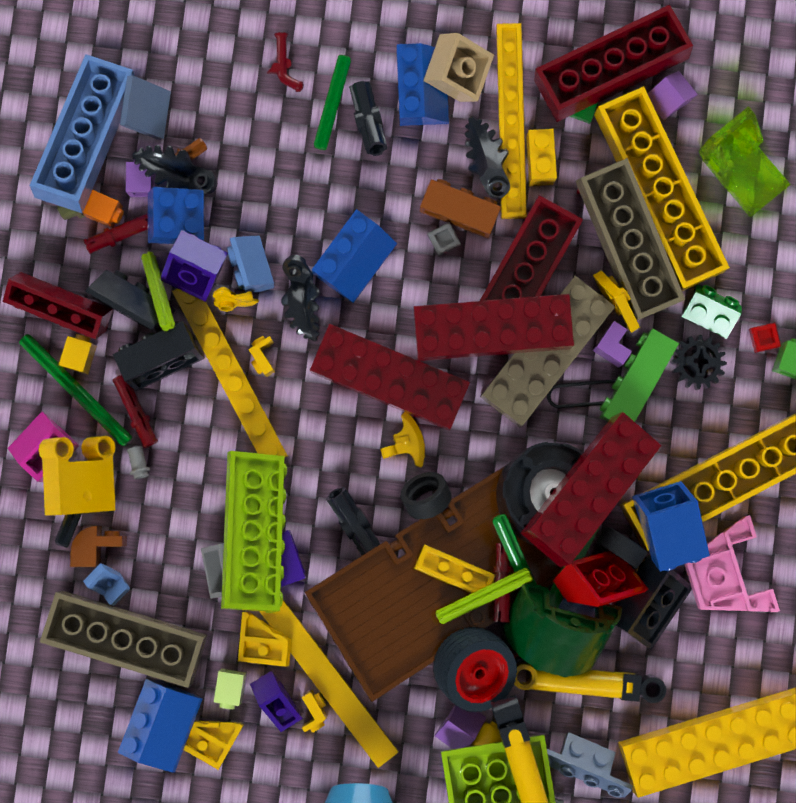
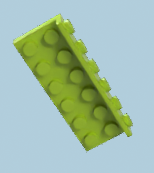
(253, 532)

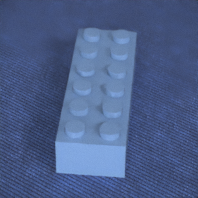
(82, 135)

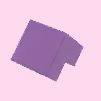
(671, 95)
(609, 345)
(460, 728)

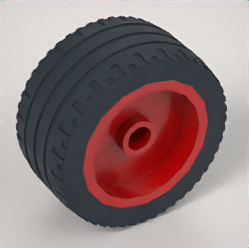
(474, 668)

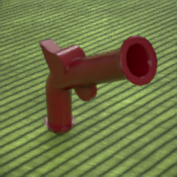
(283, 63)

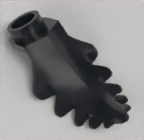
(487, 157)
(174, 169)
(300, 297)

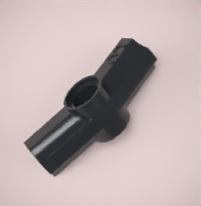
(368, 118)
(352, 520)

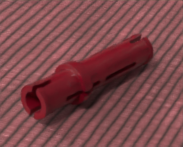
(116, 234)
(137, 415)
(502, 570)

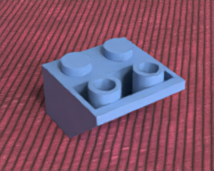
(251, 263)

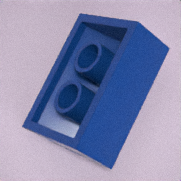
(417, 99)
(354, 256)
(160, 725)

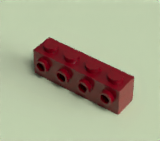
(57, 305)

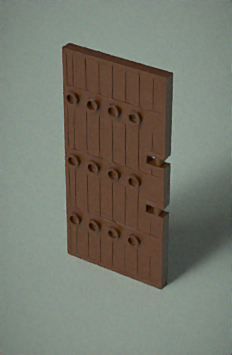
(386, 609)

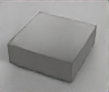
(444, 239)

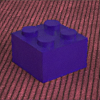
(193, 265)

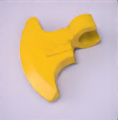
(407, 441)

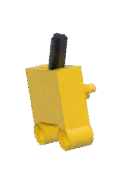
(77, 485)

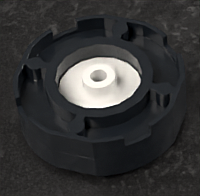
(530, 481)

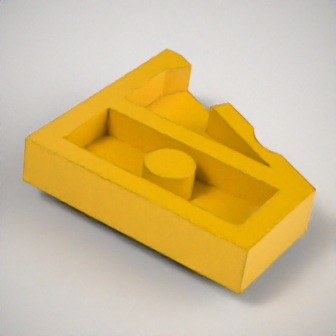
(617, 297)
(262, 643)

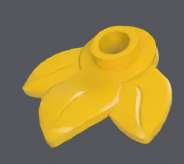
(228, 300)

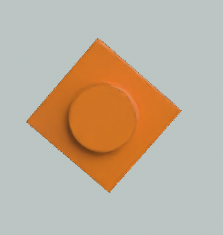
(103, 209)

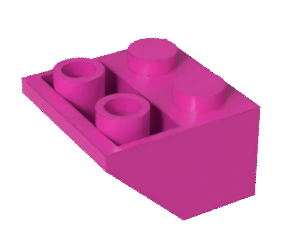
(26, 446)

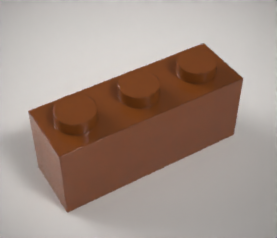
(460, 208)

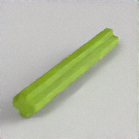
(158, 291)
(484, 595)

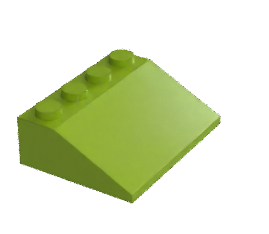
(485, 775)

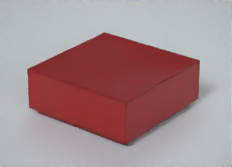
(764, 337)

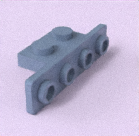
(588, 763)

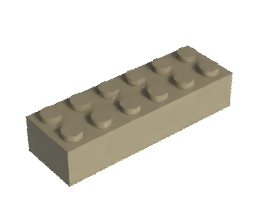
(630, 238)
(532, 375)
(123, 638)

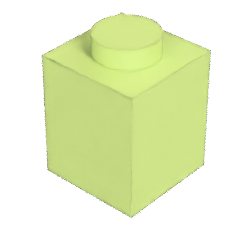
(229, 688)

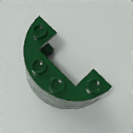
(557, 638)

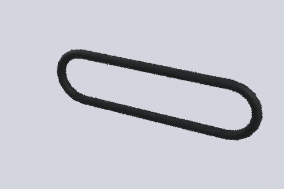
(577, 384)

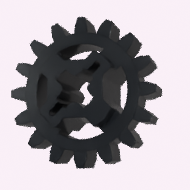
(697, 374)

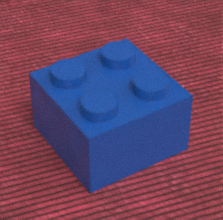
(174, 211)

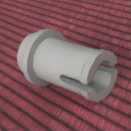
(138, 462)

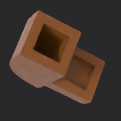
(88, 545)

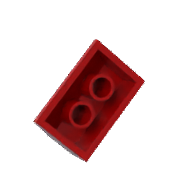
(599, 580)

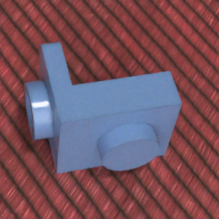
(107, 583)

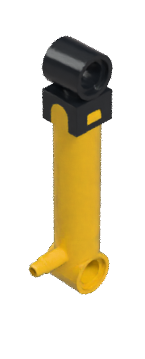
(621, 685)
(519, 750)

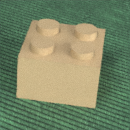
(458, 67)

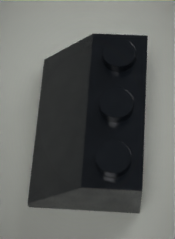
(126, 298)
(157, 356)
(650, 612)

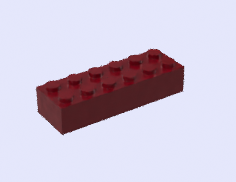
(613, 63)
(534, 252)
(493, 327)
(389, 377)
(591, 489)

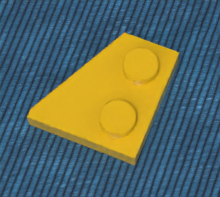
(212, 740)

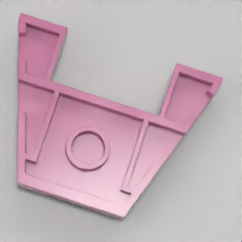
(718, 580)

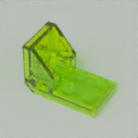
(741, 165)

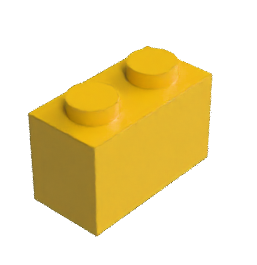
(541, 157)

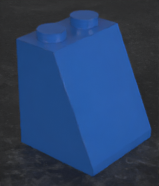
(672, 526)

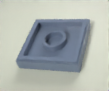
(145, 107)

